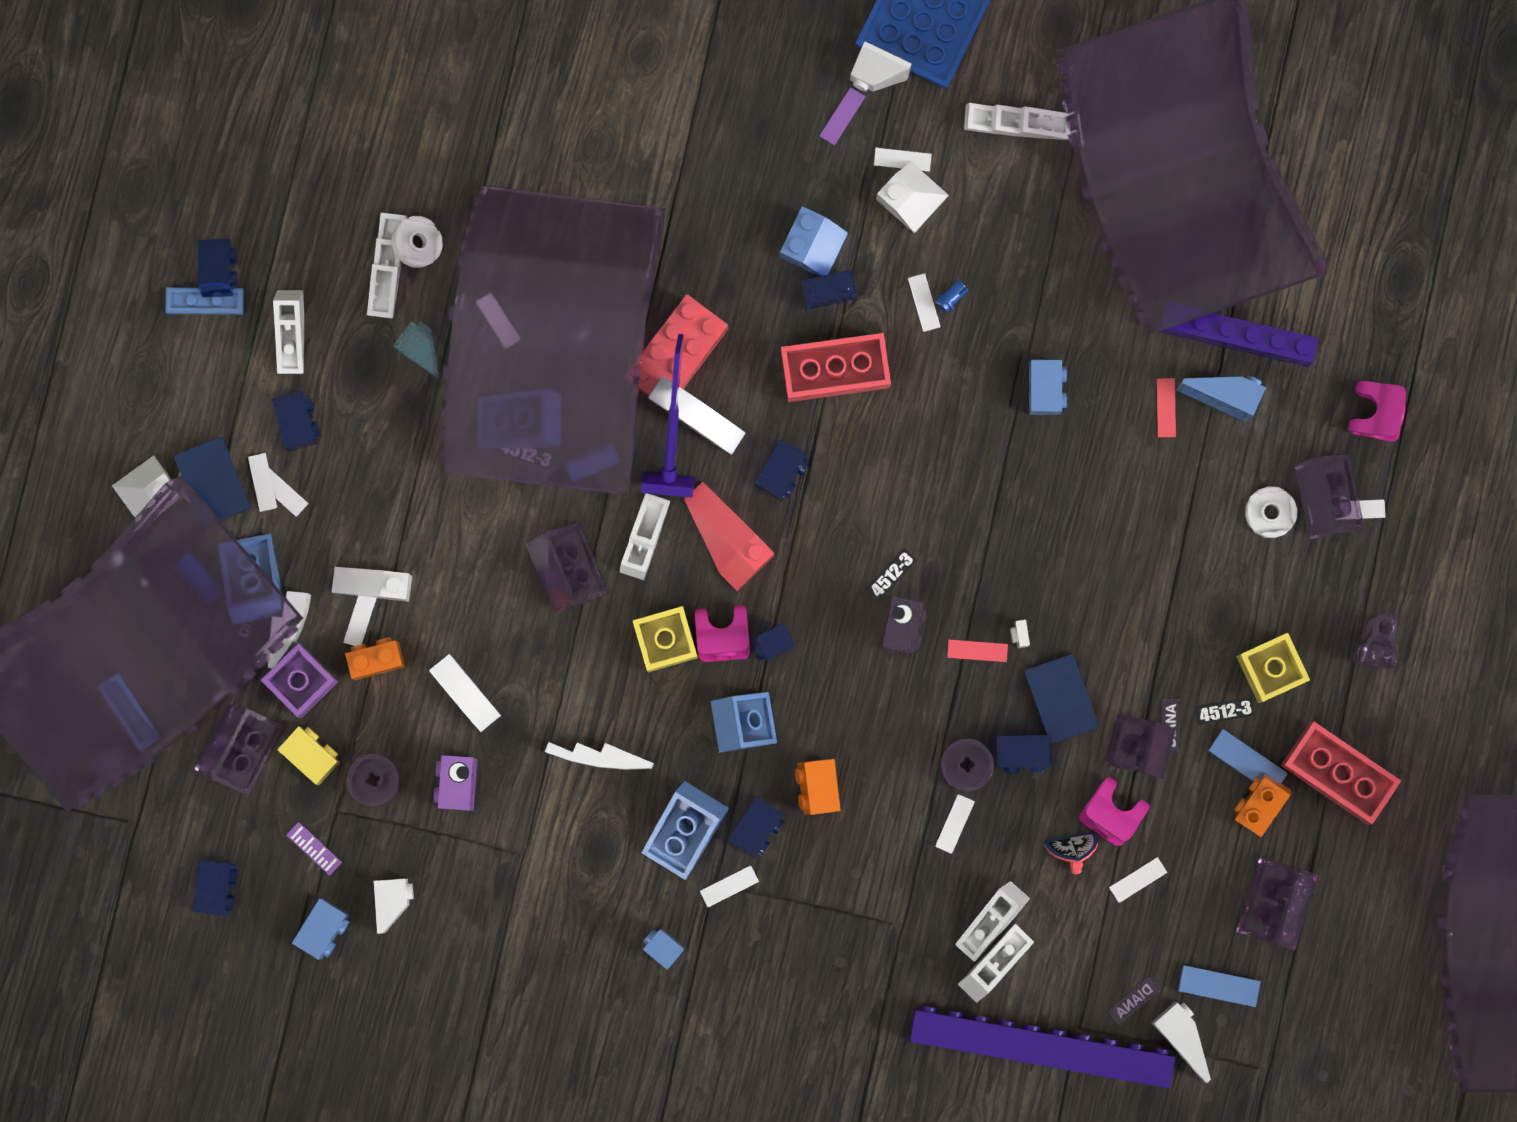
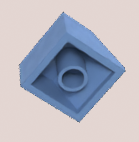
(813, 242)
(743, 722)

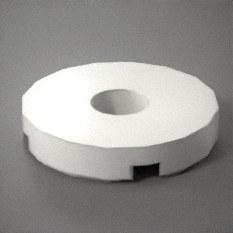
(404, 246)
(1271, 527)

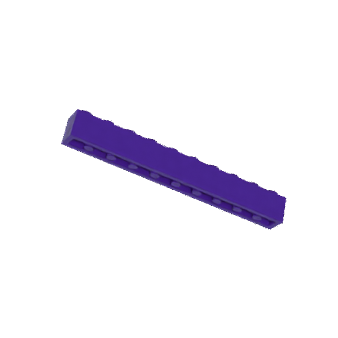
(1042, 1048)

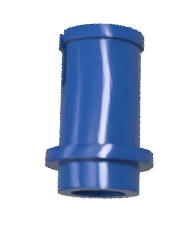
(951, 296)

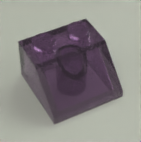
(1140, 746)

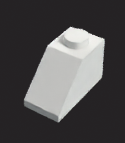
(391, 901)

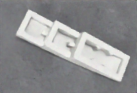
(1016, 121)
(385, 269)
(698, 416)
(608, 758)

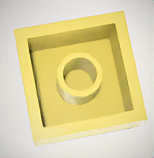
(665, 639)
(1273, 668)

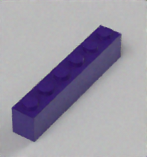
(1248, 338)

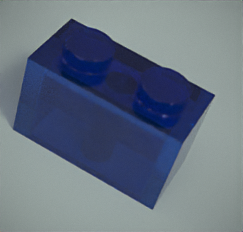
(216, 268)
(829, 290)
(296, 421)
(782, 470)
(773, 643)
(1024, 751)
(756, 827)
(215, 887)

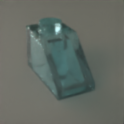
(419, 347)

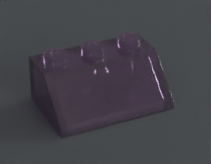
(1329, 496)
(567, 568)
(239, 747)
(1277, 903)

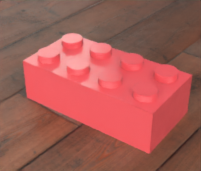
(701, 335)
(835, 367)
(1340, 773)

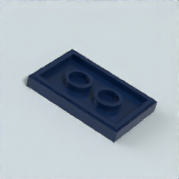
(214, 478)
(1061, 698)

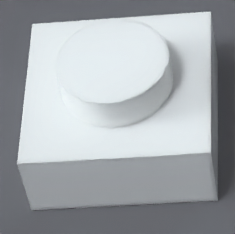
(1019, 634)

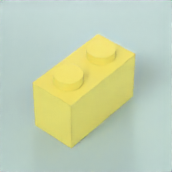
(309, 755)

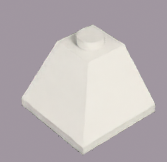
(878, 69)
(911, 196)
(141, 485)

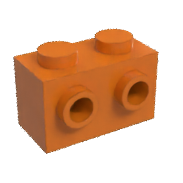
(374, 660)
(817, 787)
(1262, 804)

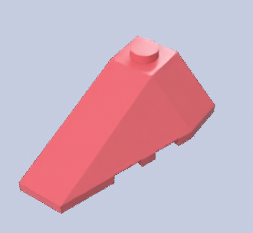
(729, 540)

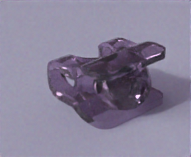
(1377, 648)

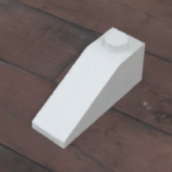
(289, 331)
(372, 583)
(992, 920)
(995, 963)
(1181, 1032)

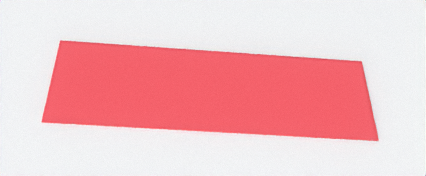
(1166, 407)
(977, 650)

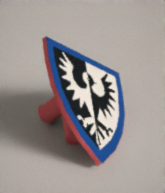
(1073, 849)

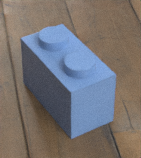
(1046, 387)
(321, 929)
(662, 947)

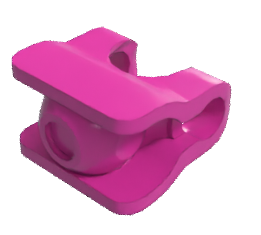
(1389, 414)
(724, 643)
(1107, 820)

